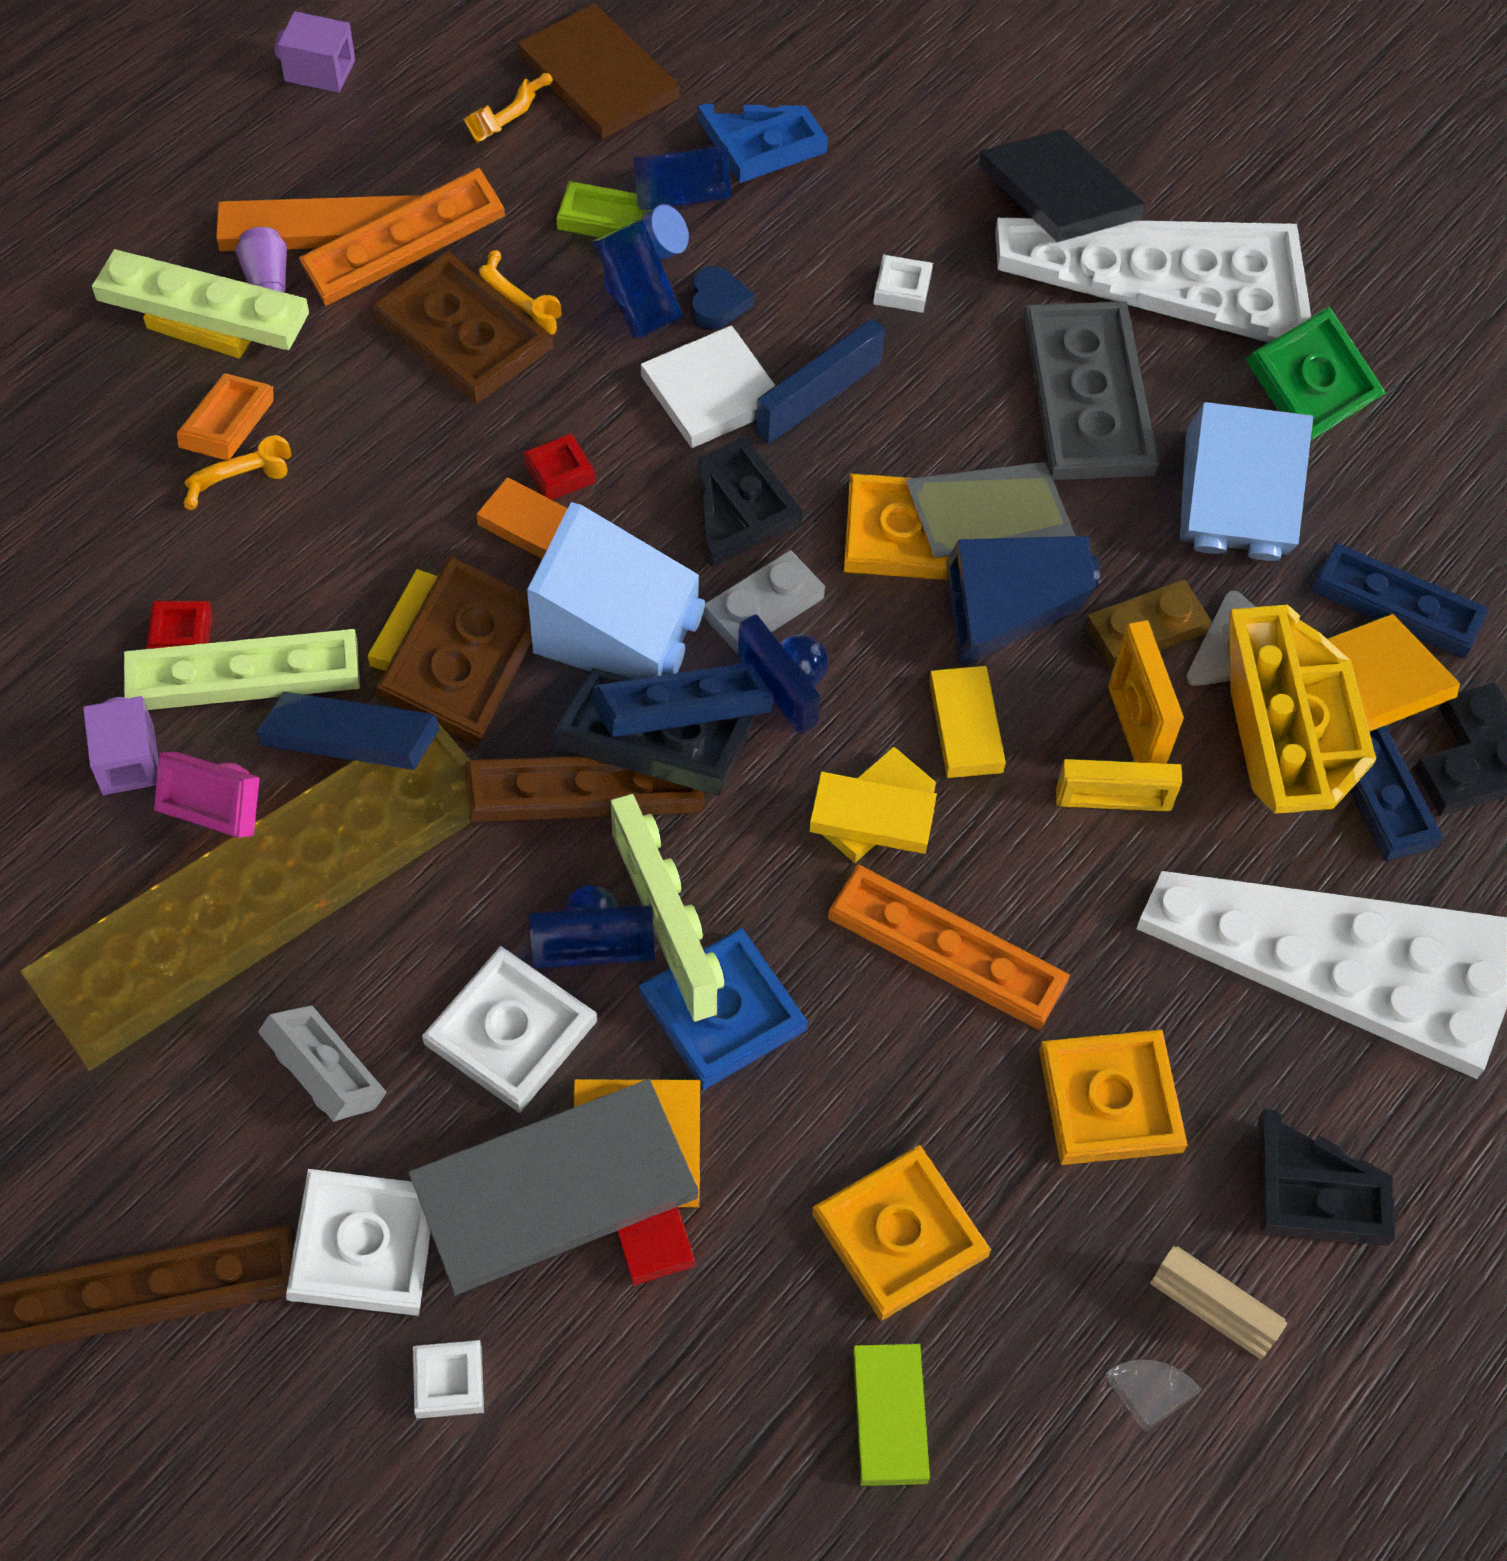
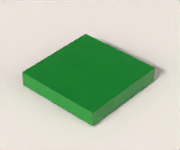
(1316, 372)

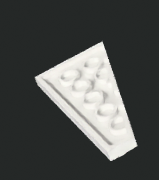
(1201, 272)
(1384, 966)

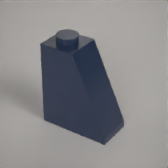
(1015, 588)

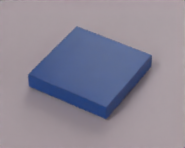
(750, 1019)

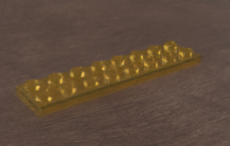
(247, 899)

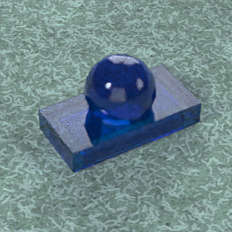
(682, 177)
(637, 279)
(787, 669)
(592, 931)

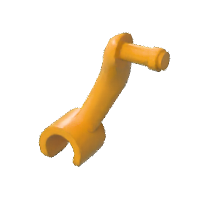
(484, 123)
(541, 310)
(268, 457)

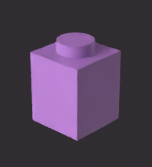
(315, 51)
(121, 744)

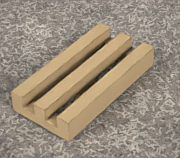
(1218, 1302)

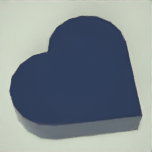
(719, 298)

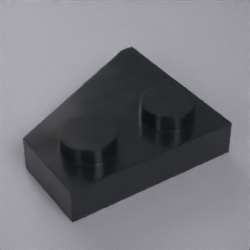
(742, 501)
(1319, 1189)

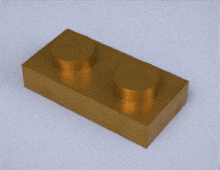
(1171, 612)

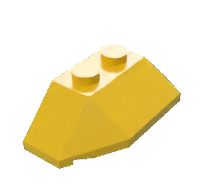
(1296, 711)

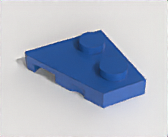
(764, 137)

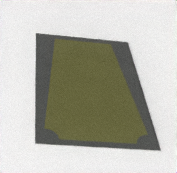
(988, 505)

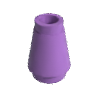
(263, 258)

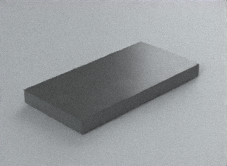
(1090, 391)
(552, 1186)

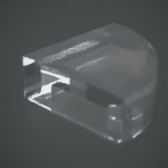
(1151, 1389)

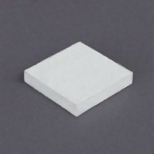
(708, 385)
(510, 1029)
(359, 1244)

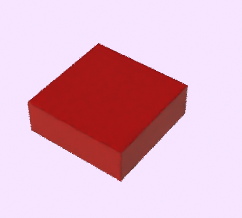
(559, 467)
(179, 623)
(656, 1247)

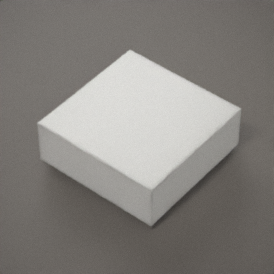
(903, 283)
(448, 1379)

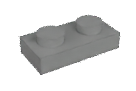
(773, 592)
(322, 1062)

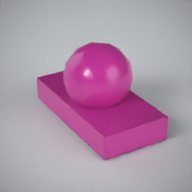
(207, 793)

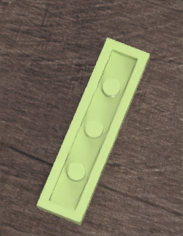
(201, 299)
(243, 669)
(674, 924)

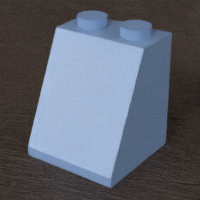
(1244, 480)
(611, 600)

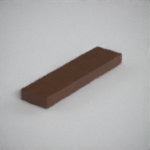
(566, 789)

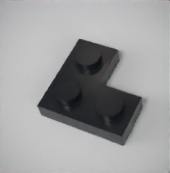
(1477, 767)

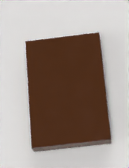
(599, 70)
(462, 327)
(460, 650)

